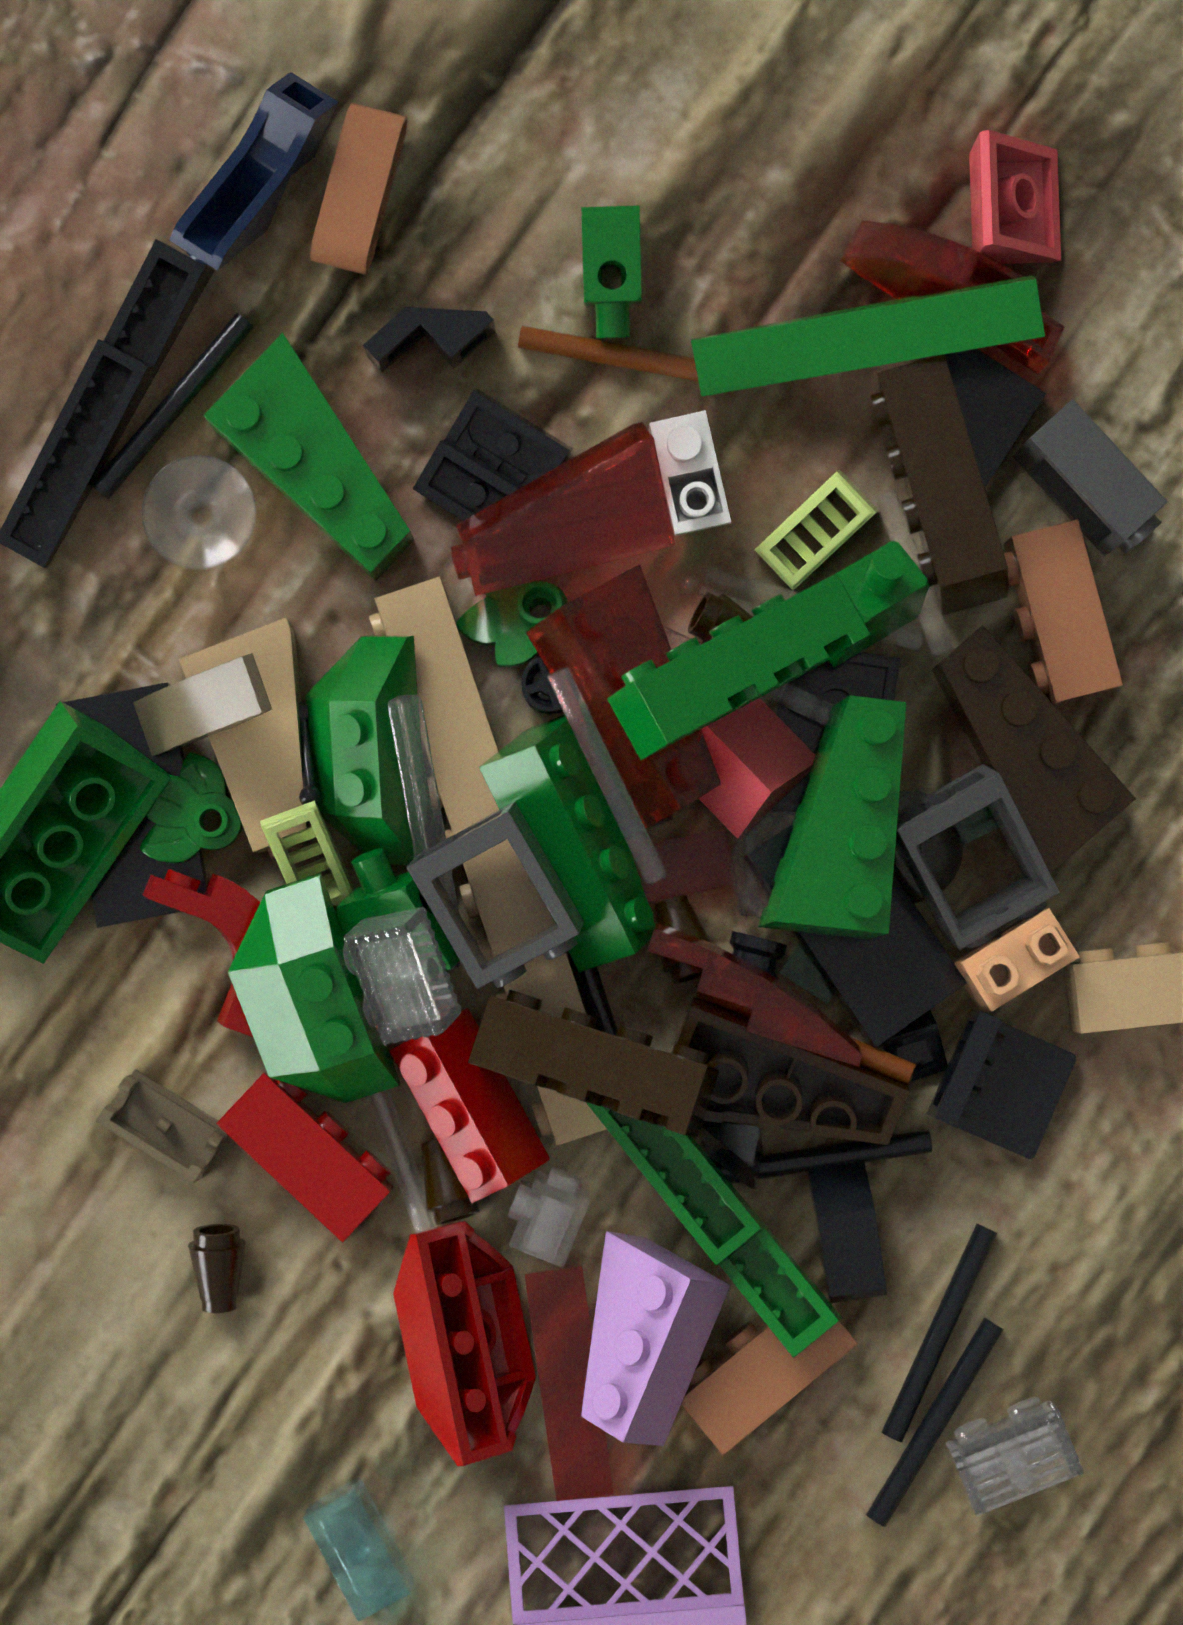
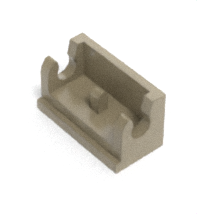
(163, 1126)

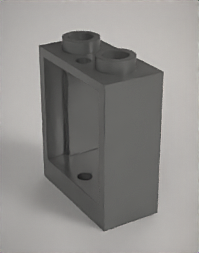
(1091, 480)
(949, 806)
(465, 845)

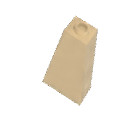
(262, 754)

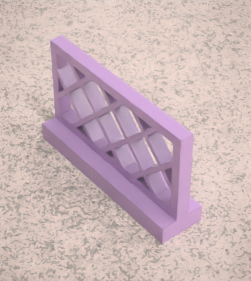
(691, 1610)

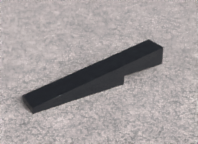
(103, 402)

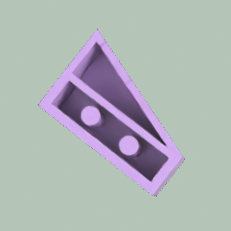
(646, 1337)

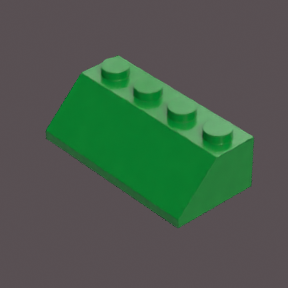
(65, 824)

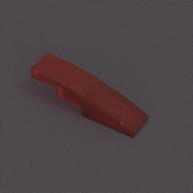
(775, 1008)
(562, 1354)

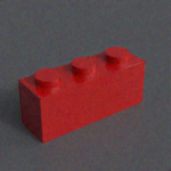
(470, 1110)
(307, 1154)

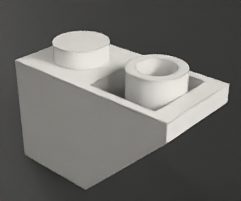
(690, 473)

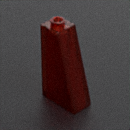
(570, 519)

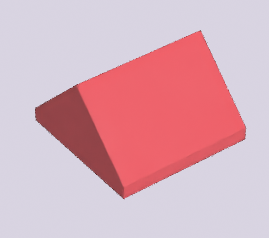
(1014, 199)
(755, 763)

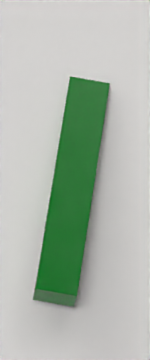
(869, 336)
(726, 1229)

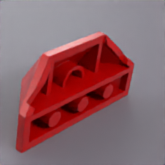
(464, 1341)

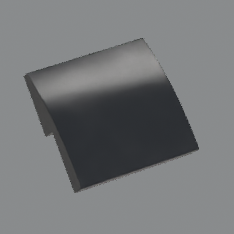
(487, 457)

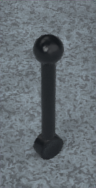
(309, 792)

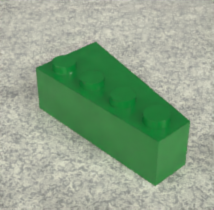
(300, 446)
(735, 665)
(845, 829)
(579, 835)

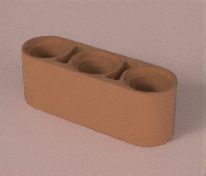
(358, 188)

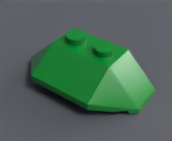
(356, 746)
(305, 1000)

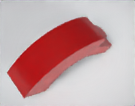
(222, 905)

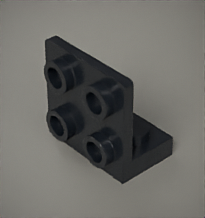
(1002, 1084)

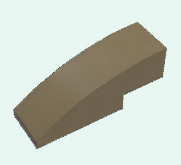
(202, 705)

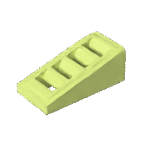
(855, 500)
(338, 882)

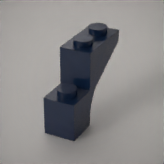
(250, 184)

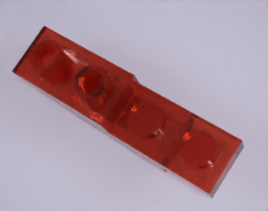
(923, 264)

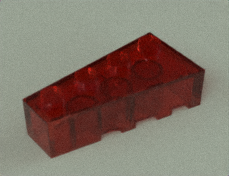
(599, 642)

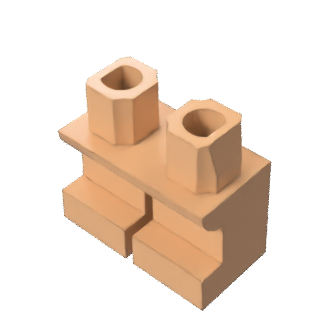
(1015, 961)

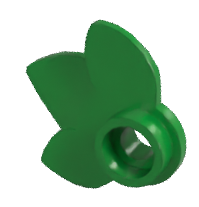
(506, 617)
(181, 812)

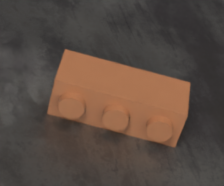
(1061, 613)
(756, 1380)

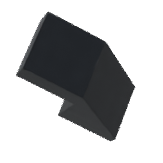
(450, 331)
(847, 1232)

